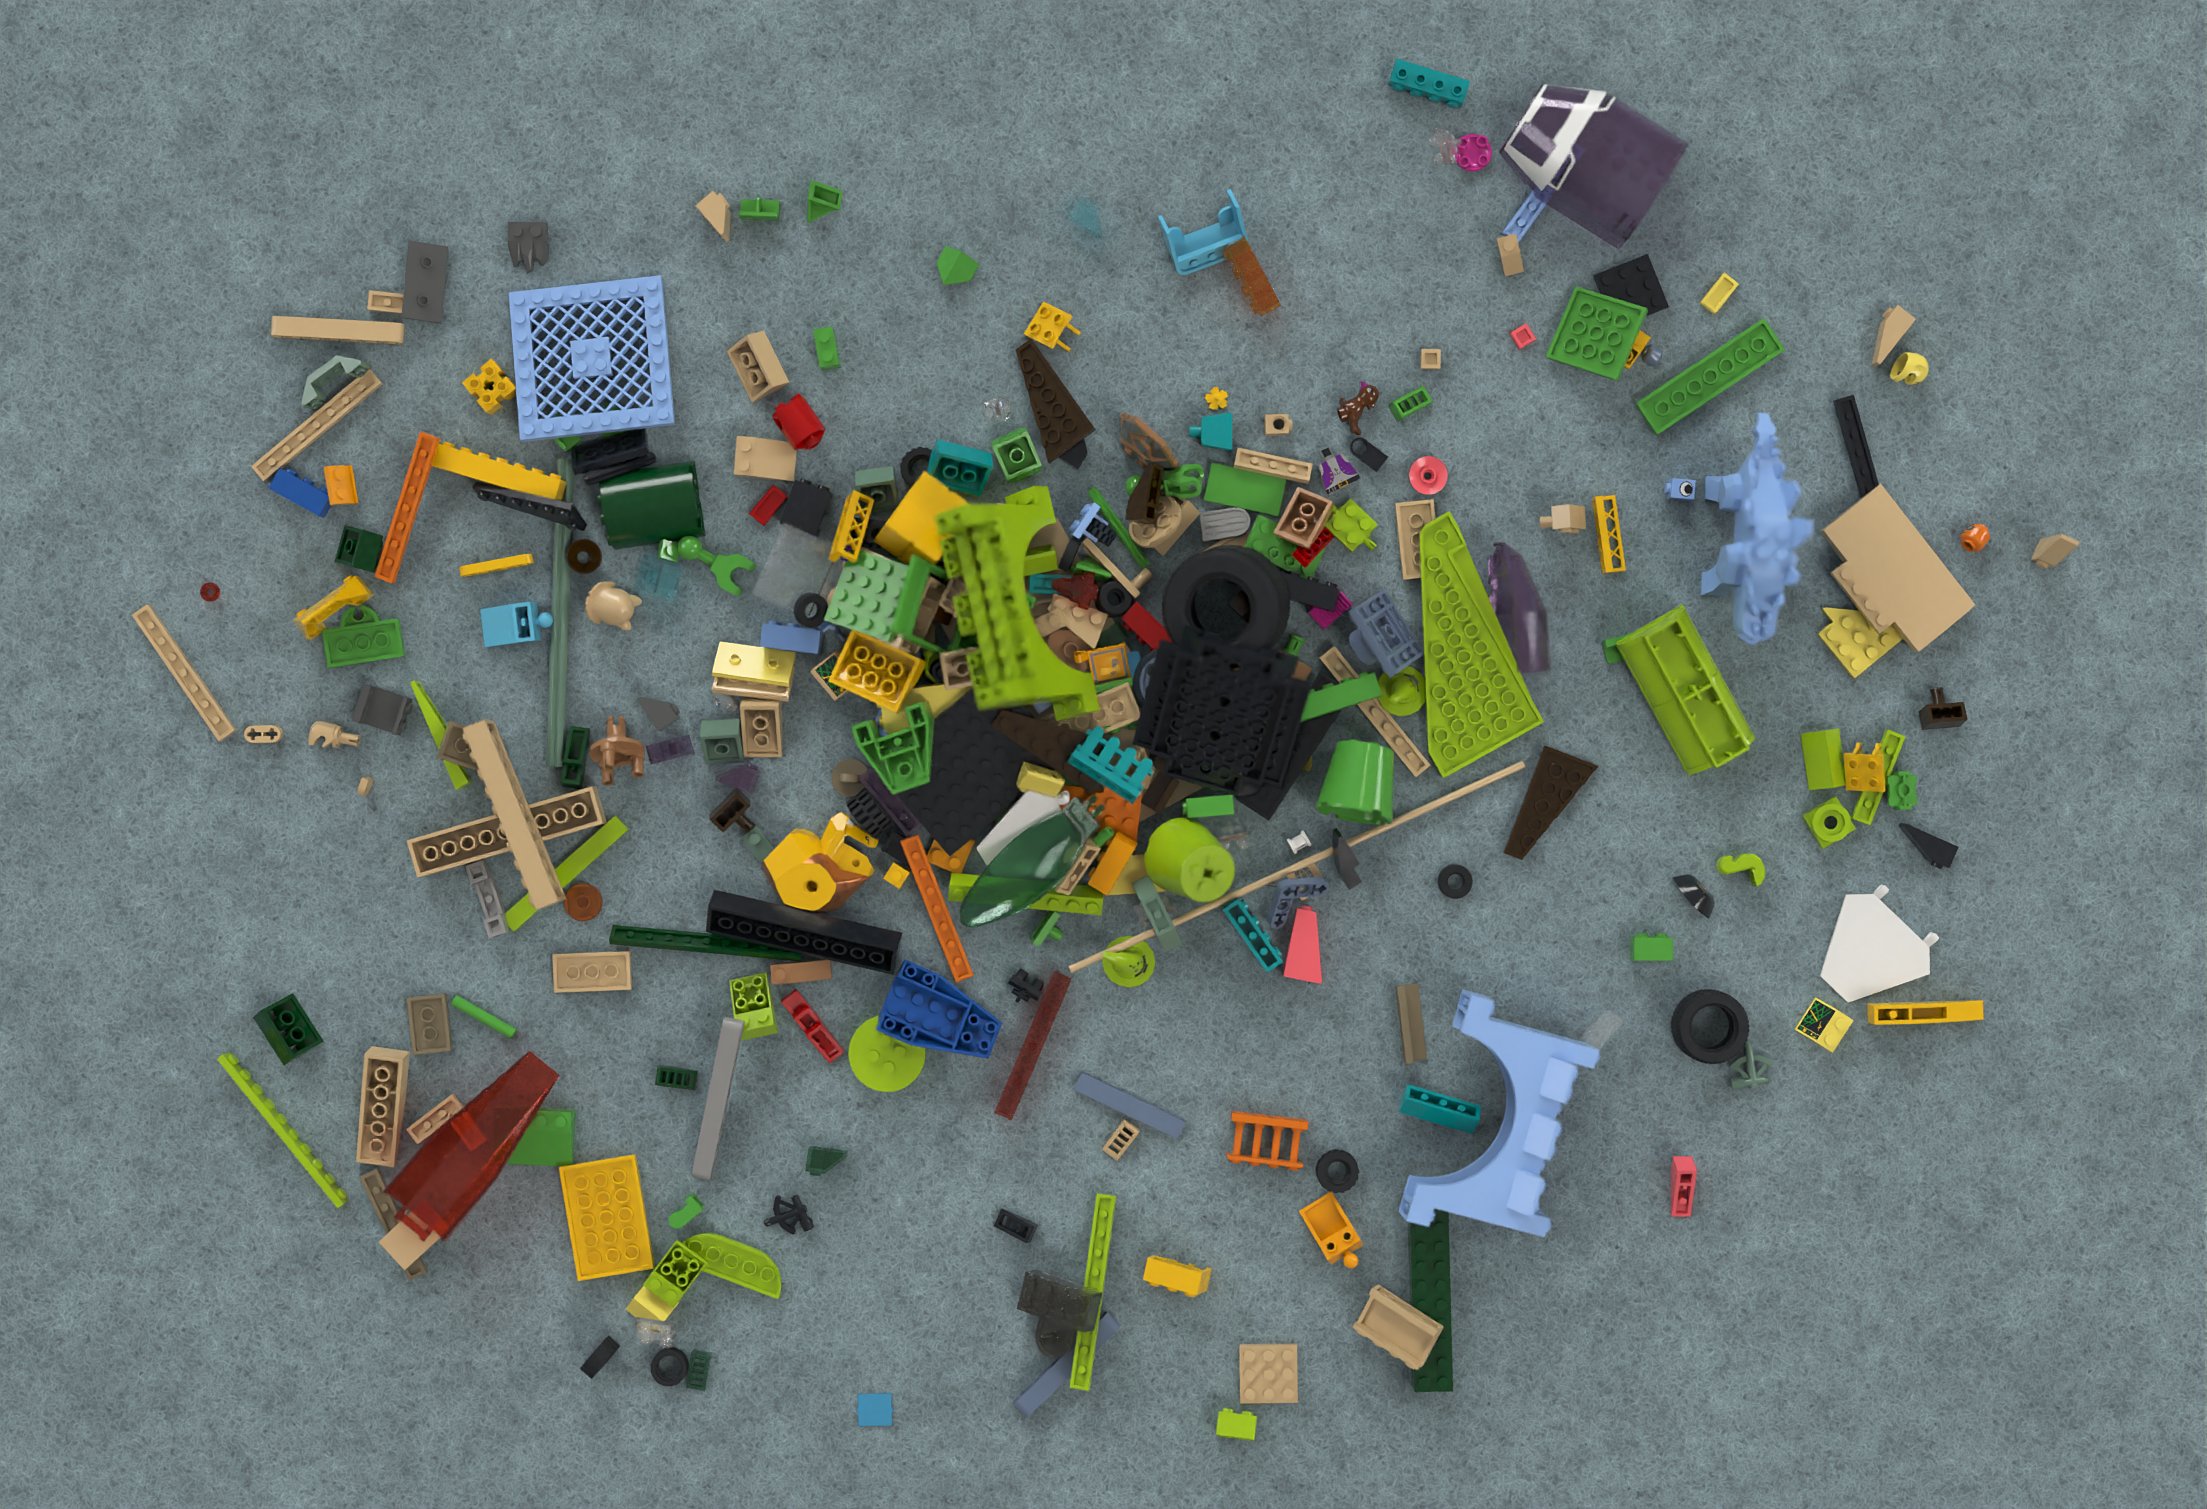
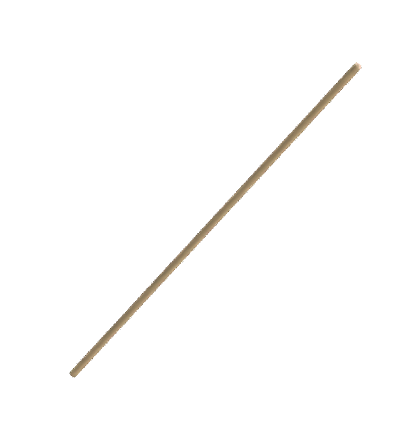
(1304, 863)

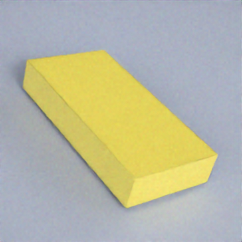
(1719, 293)

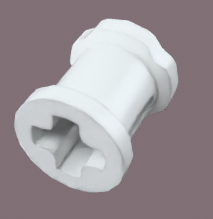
(1299, 842)

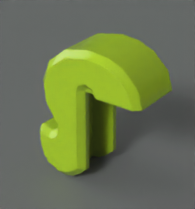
(1743, 862)

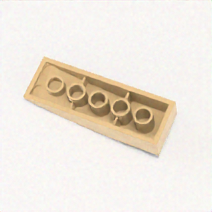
(382, 1105)

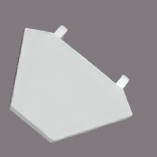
(1026, 812)
(1873, 948)

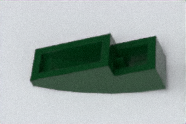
(575, 757)

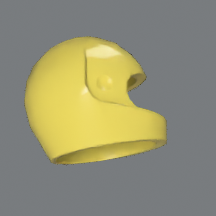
(1907, 364)

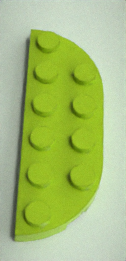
(737, 1262)

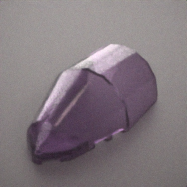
(1519, 609)

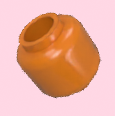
(1975, 537)

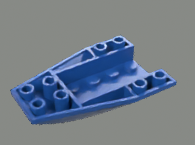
(935, 1014)

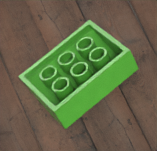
(547, 1139)

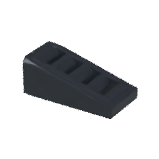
(1018, 1219)

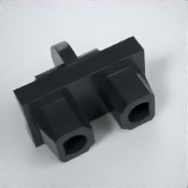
(1019, 983)

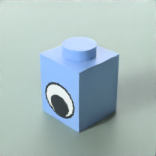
(1680, 489)

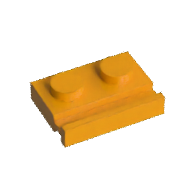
(341, 485)

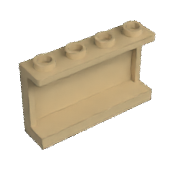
(1398, 1327)

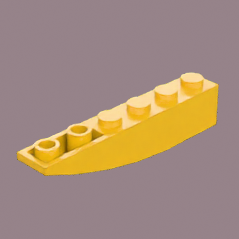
(1924, 1012)

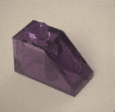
(741, 777)

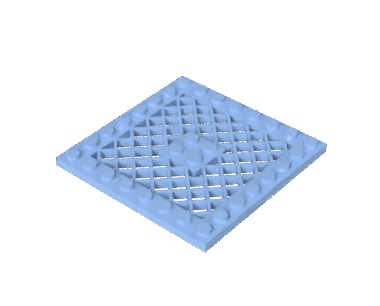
(591, 358)

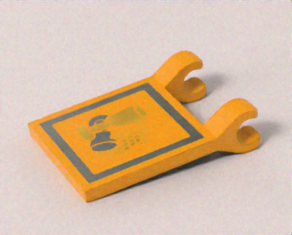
(1106, 663)

